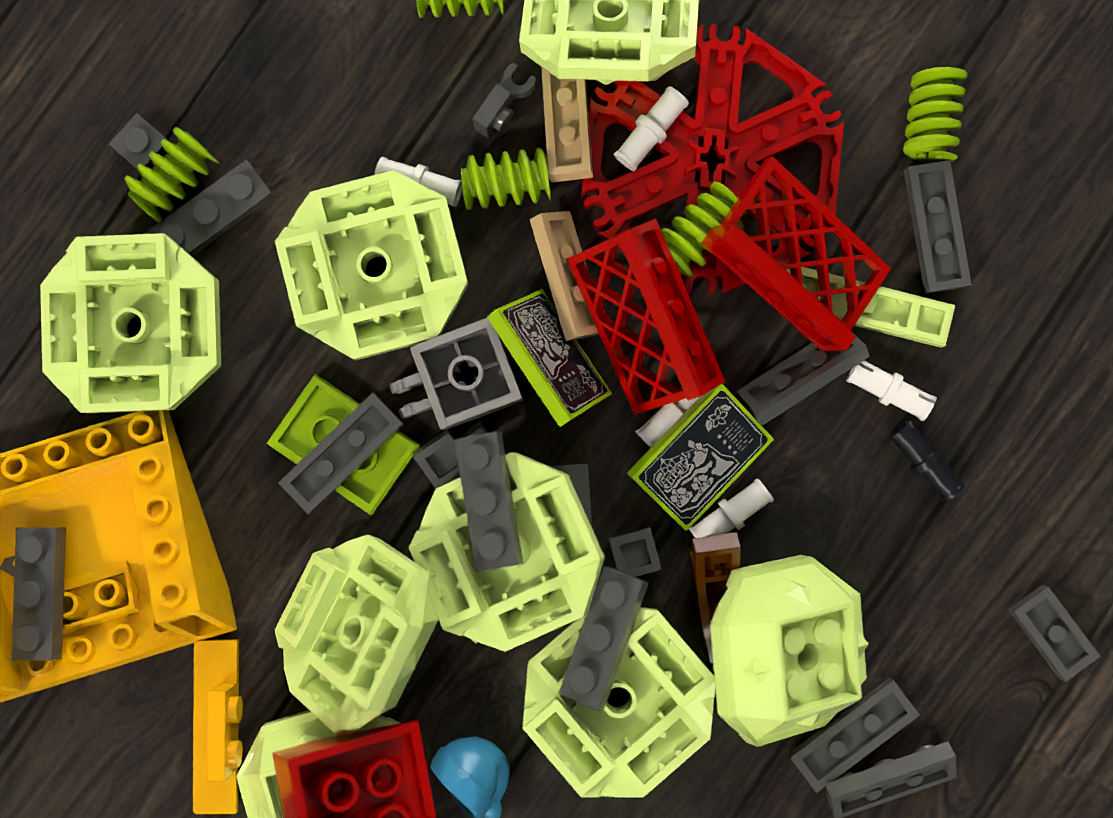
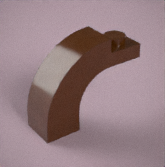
(711, 566)

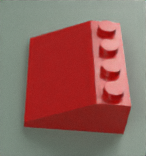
(357, 775)

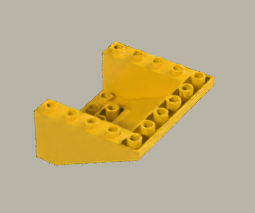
(135, 548)

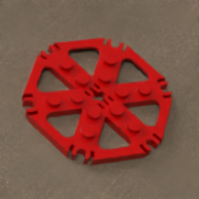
(716, 119)

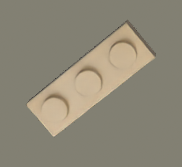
(566, 128)
(557, 242)

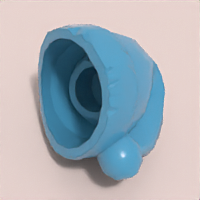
(474, 775)

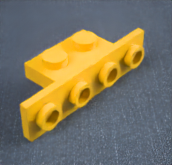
(216, 726)

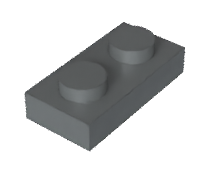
(1054, 633)

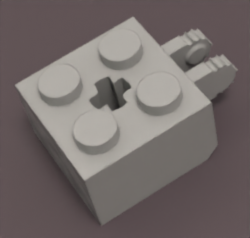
(438, 368)

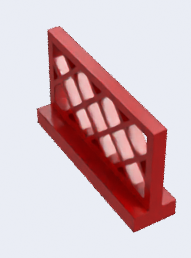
(786, 290)
(667, 310)

